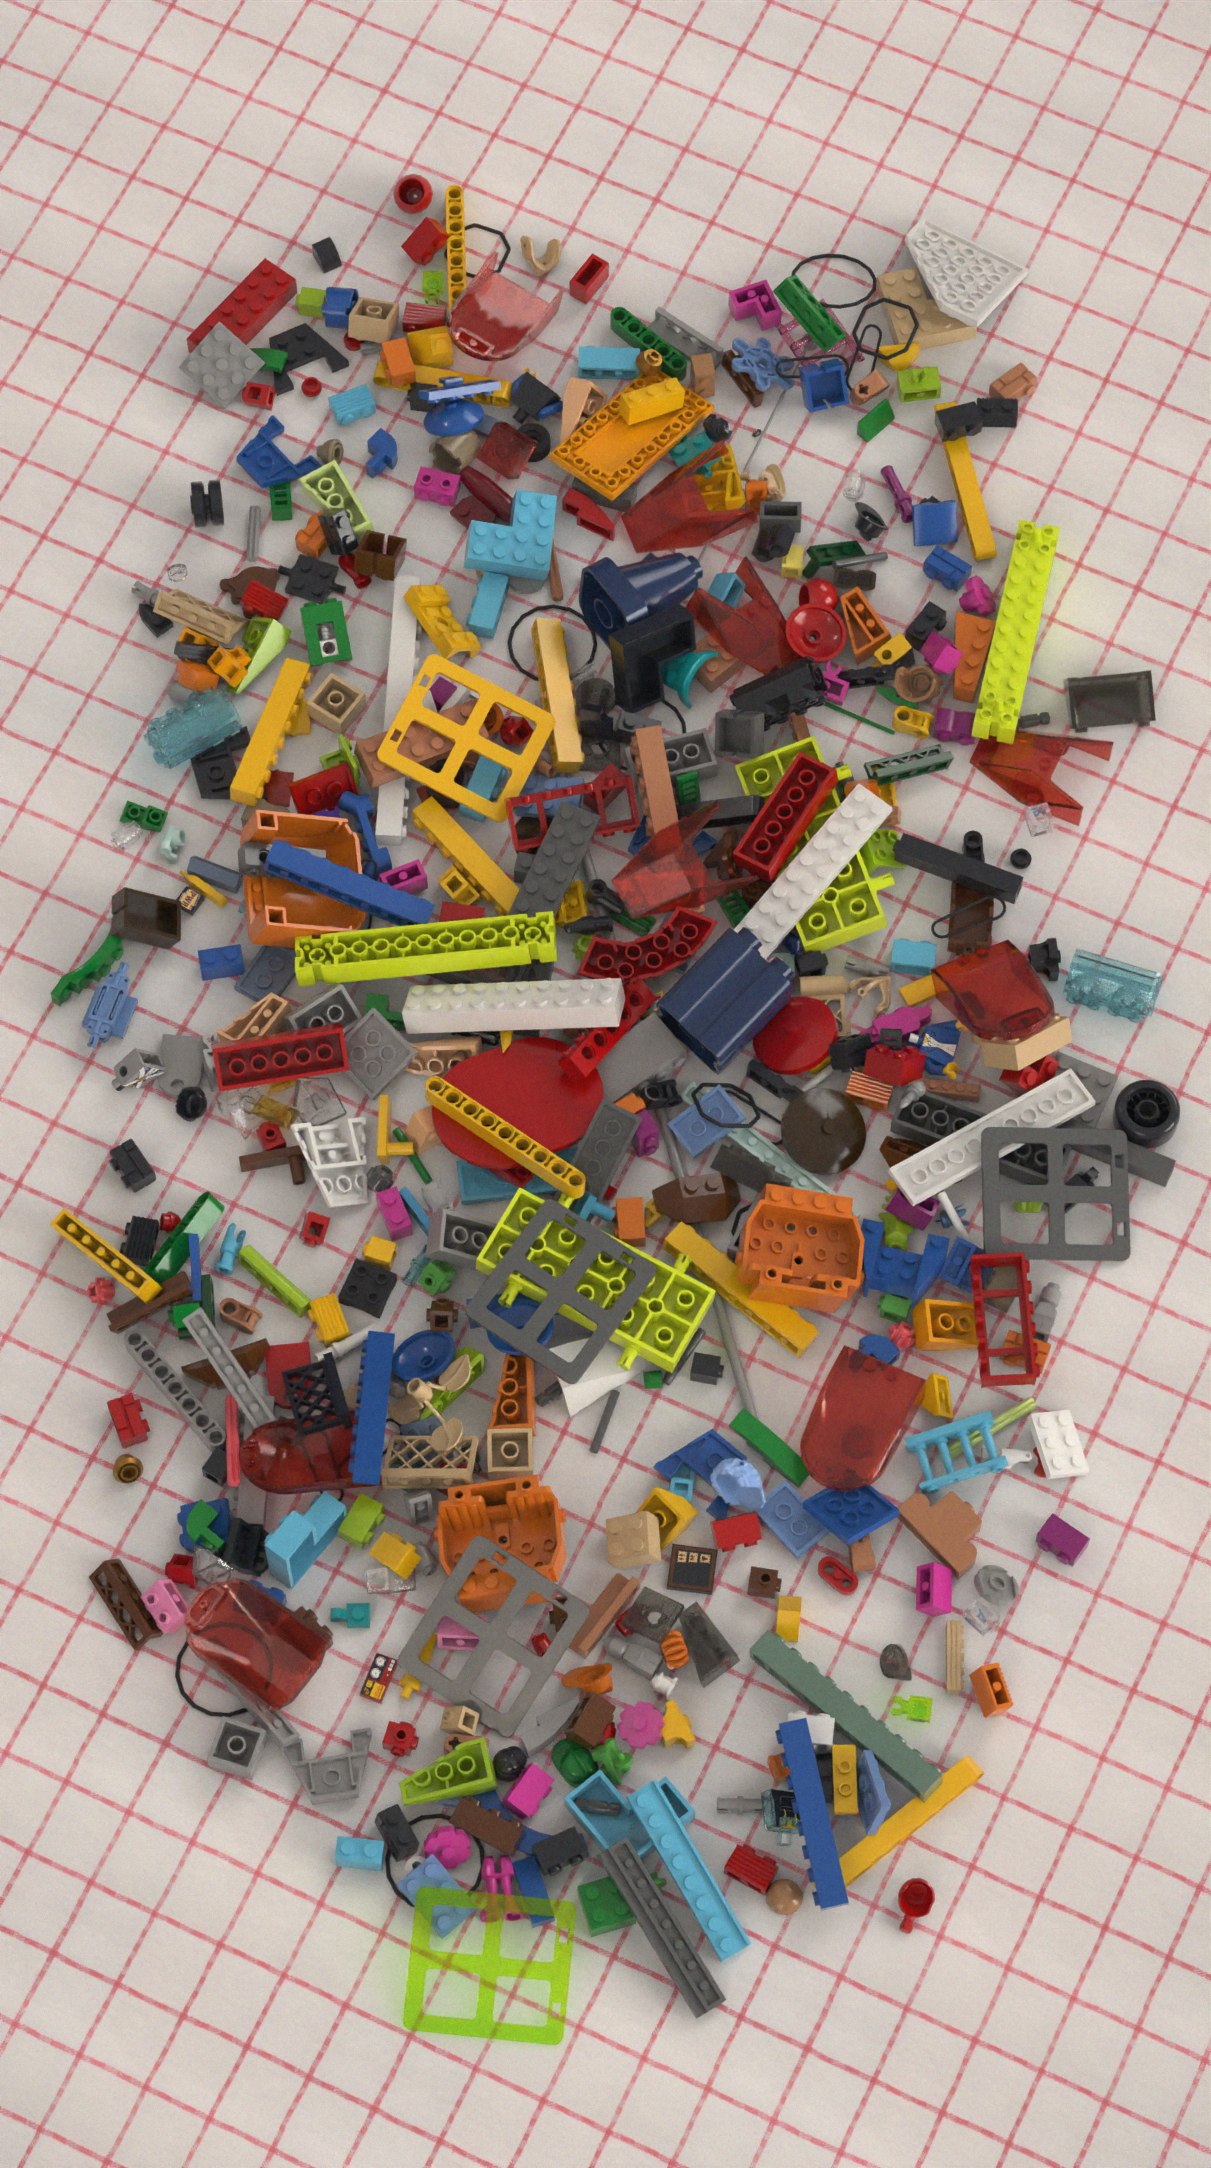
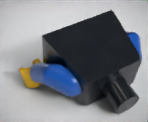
(533, 398)

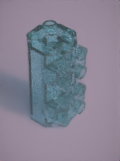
(193, 728)
(1108, 982)

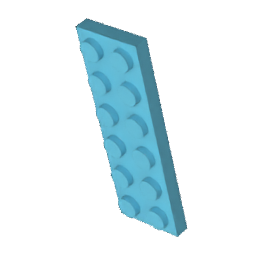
(482, 1185)

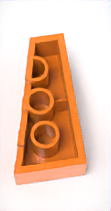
(973, 638)
(515, 1395)

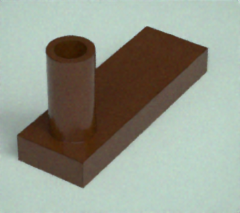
(742, 380)
(289, 1155)

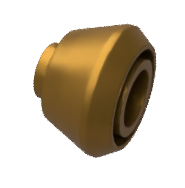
(649, 362)
(127, 1468)

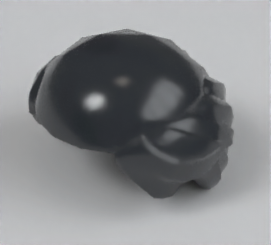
(716, 428)
(191, 1103)
(509, 1763)

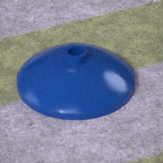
(453, 417)
(518, 1316)
(424, 1356)

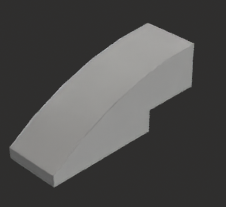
(549, 1727)

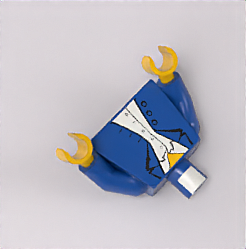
(940, 1045)

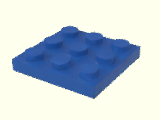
(851, 1513)

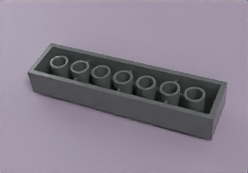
(936, 1117)

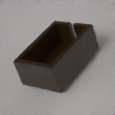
(146, 918)

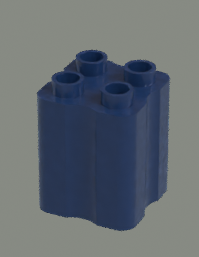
(726, 998)

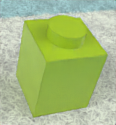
(311, 302)

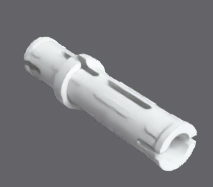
(346, 1344)

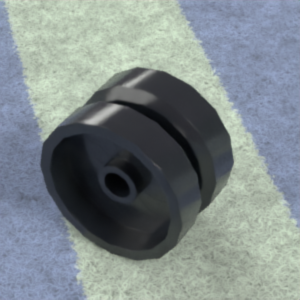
(207, 503)

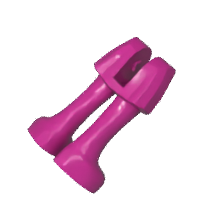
(504, 1878)

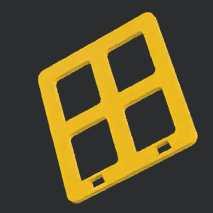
(466, 737)

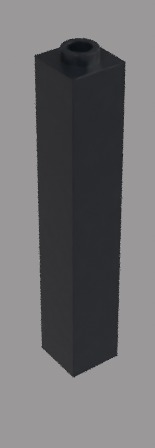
(957, 868)

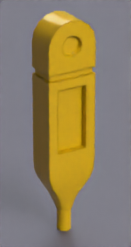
(206, 890)

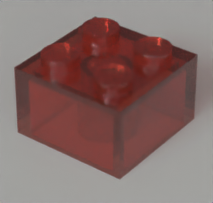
(506, 450)

